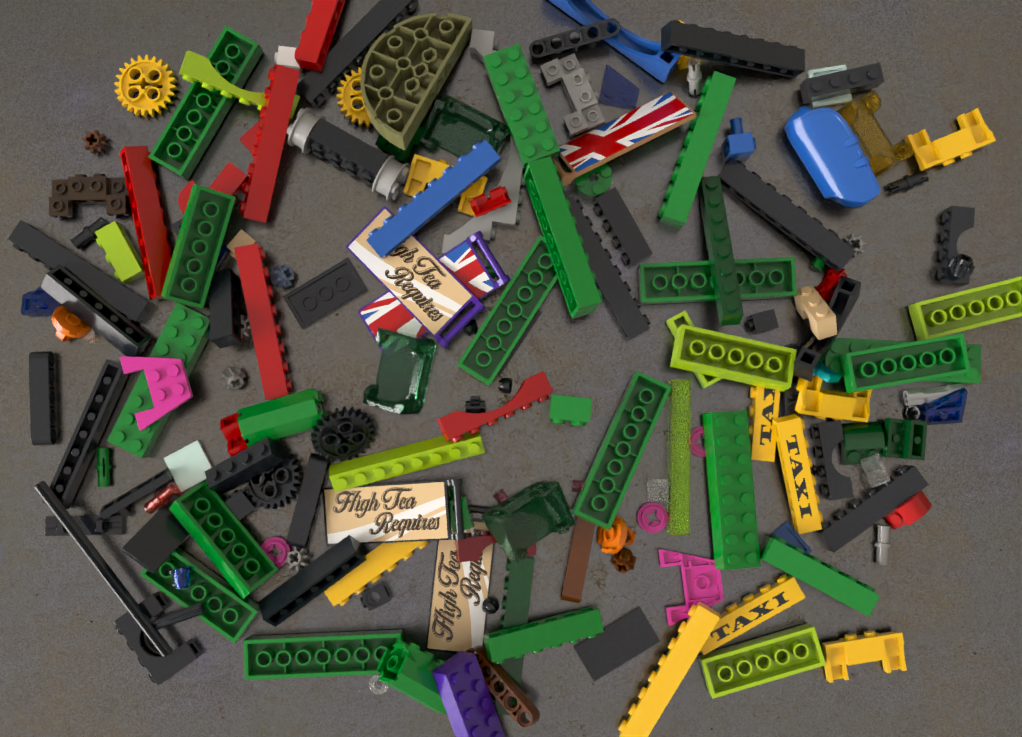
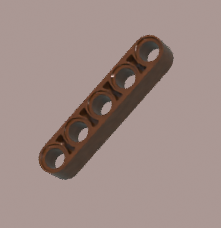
(577, 560)
(510, 690)

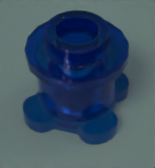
(181, 577)

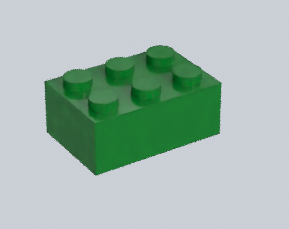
(571, 409)

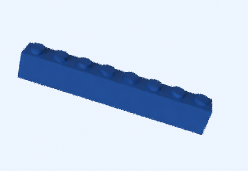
(433, 199)

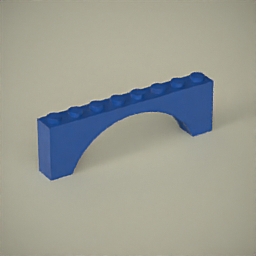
(638, 49)

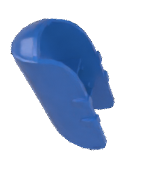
(832, 156)

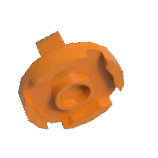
(68, 324)
(615, 538)

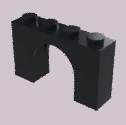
(159, 667)

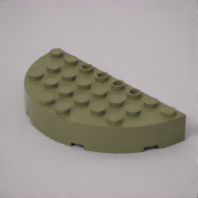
(408, 71)

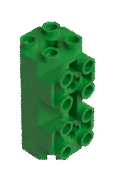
(281, 416)
(411, 673)

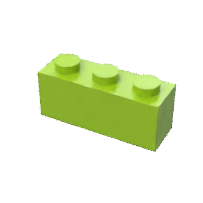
(120, 252)

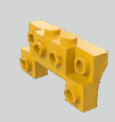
(944, 150)
(425, 170)
(830, 403)
(863, 649)

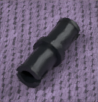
(907, 182)
(88, 233)

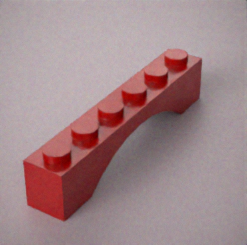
(459, 422)

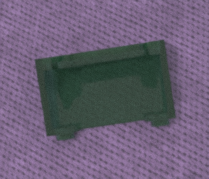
(460, 127)
(401, 372)
(528, 518)

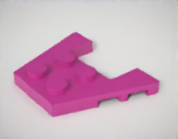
(166, 383)
(699, 580)

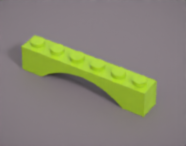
(199, 69)

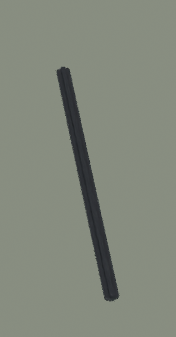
(103, 568)

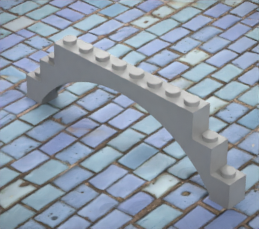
(482, 44)

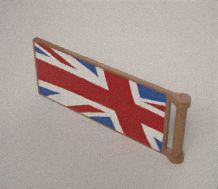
(622, 135)

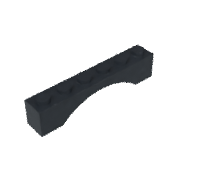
(815, 351)

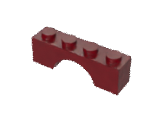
(472, 547)

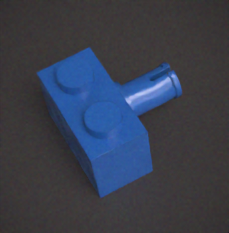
(739, 144)

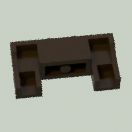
(89, 190)

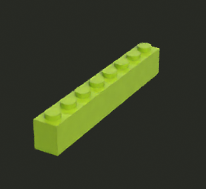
(403, 460)

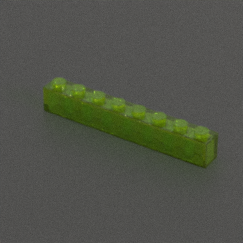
(679, 456)

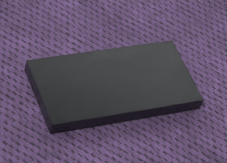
(325, 293)
(156, 539)
(617, 644)

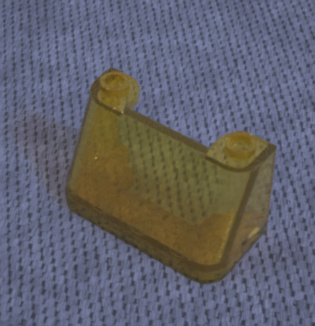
(872, 137)

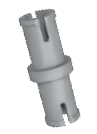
(694, 76)
(882, 544)

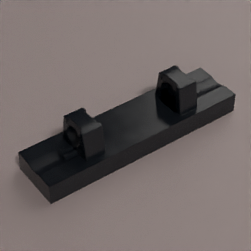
(122, 502)
(89, 525)

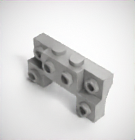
(579, 92)

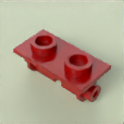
(482, 205)
(831, 280)

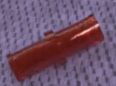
(161, 498)

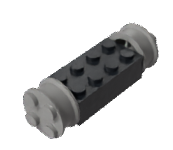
(349, 152)

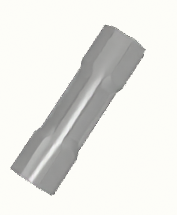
(927, 395)

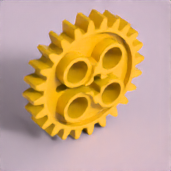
(347, 102)
(144, 103)

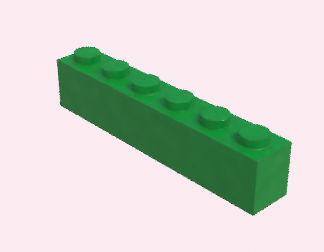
(542, 634)

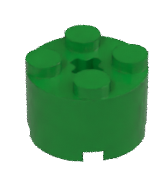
(601, 184)

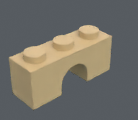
(812, 306)

